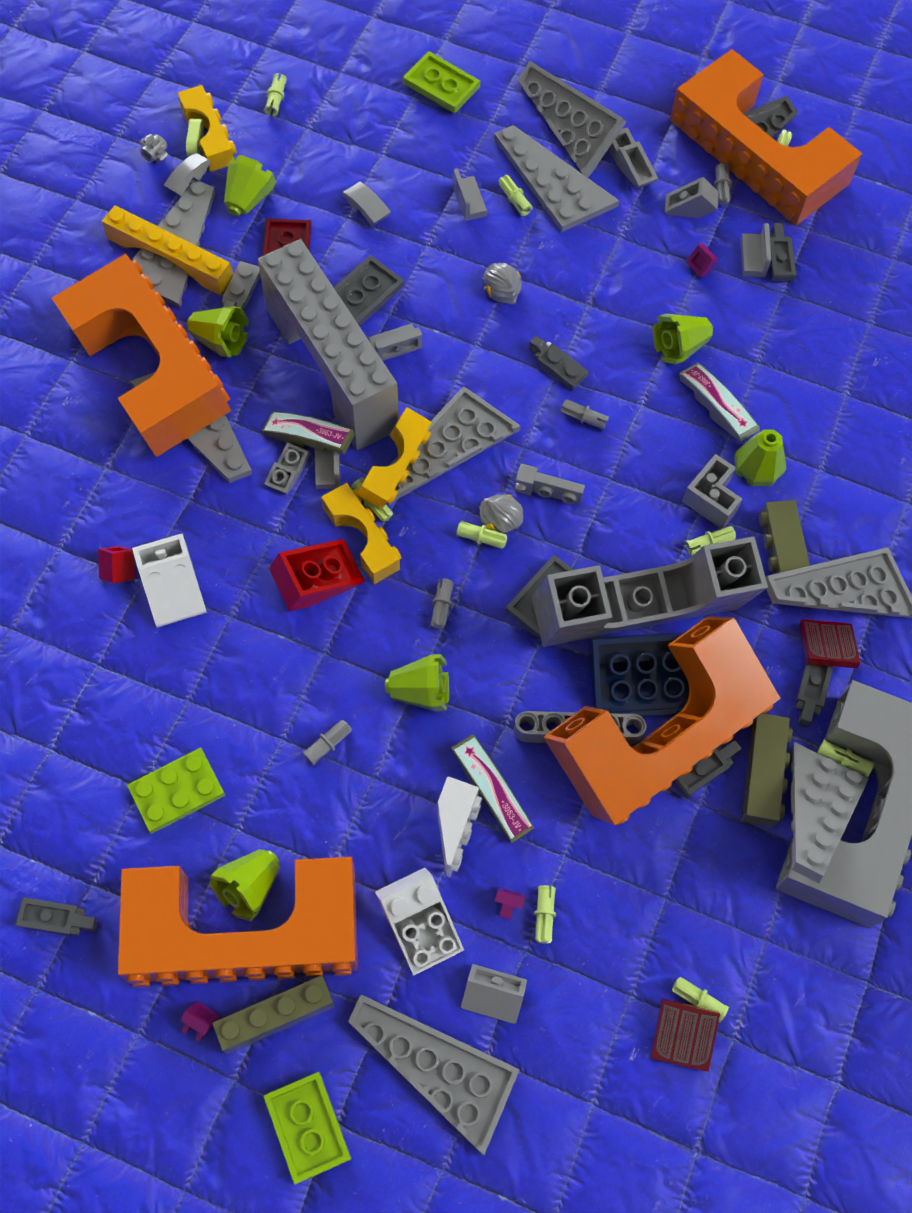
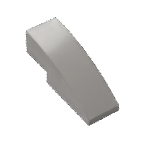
(632, 159)

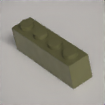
(783, 536)
(766, 770)
(273, 1015)

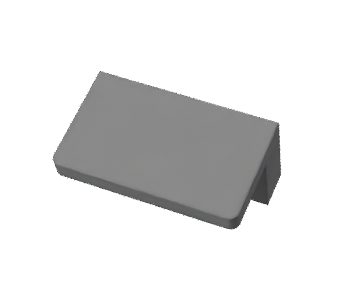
(468, 196)
(756, 253)
(397, 341)
(327, 469)
(494, 994)

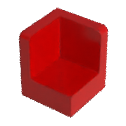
(116, 564)

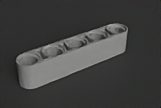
(540, 719)

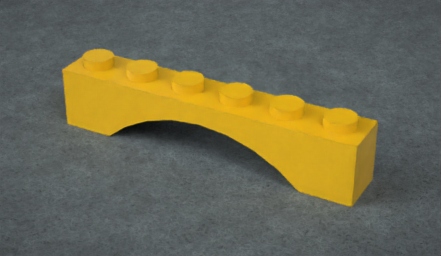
(200, 264)

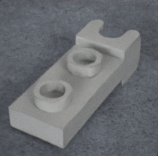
(547, 486)

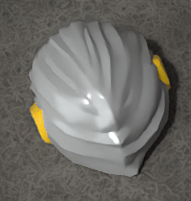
(502, 283)
(501, 513)

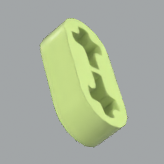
(194, 134)

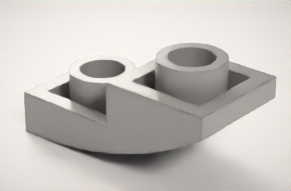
(192, 167)
(369, 204)
(288, 469)

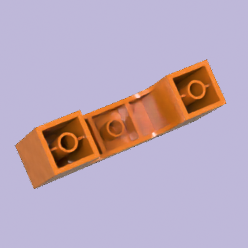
(787, 177)
(183, 390)
(724, 696)
(163, 948)

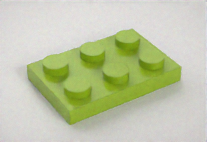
(441, 82)
(176, 790)
(307, 1128)

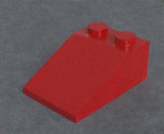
(314, 573)

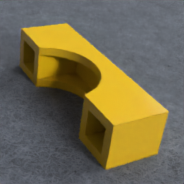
(214, 145)
(381, 481)
(345, 509)

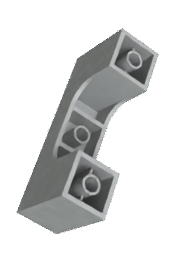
(311, 310)
(588, 605)
(867, 874)

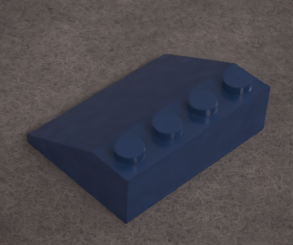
(637, 675)

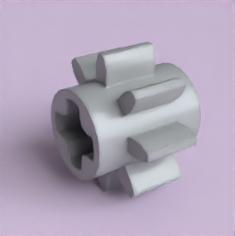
(153, 148)

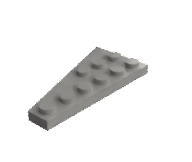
(576, 120)
(559, 187)
(187, 222)
(457, 434)
(217, 445)
(852, 584)
(821, 808)
(452, 1076)

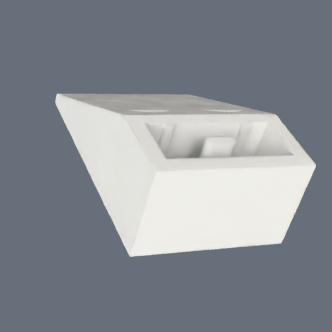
(169, 580)
(456, 808)
(419, 920)

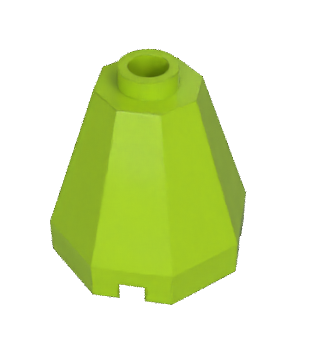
(246, 185)
(220, 329)
(680, 336)
(761, 459)
(421, 683)
(246, 882)

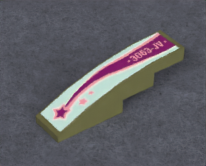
(308, 431)
(492, 788)

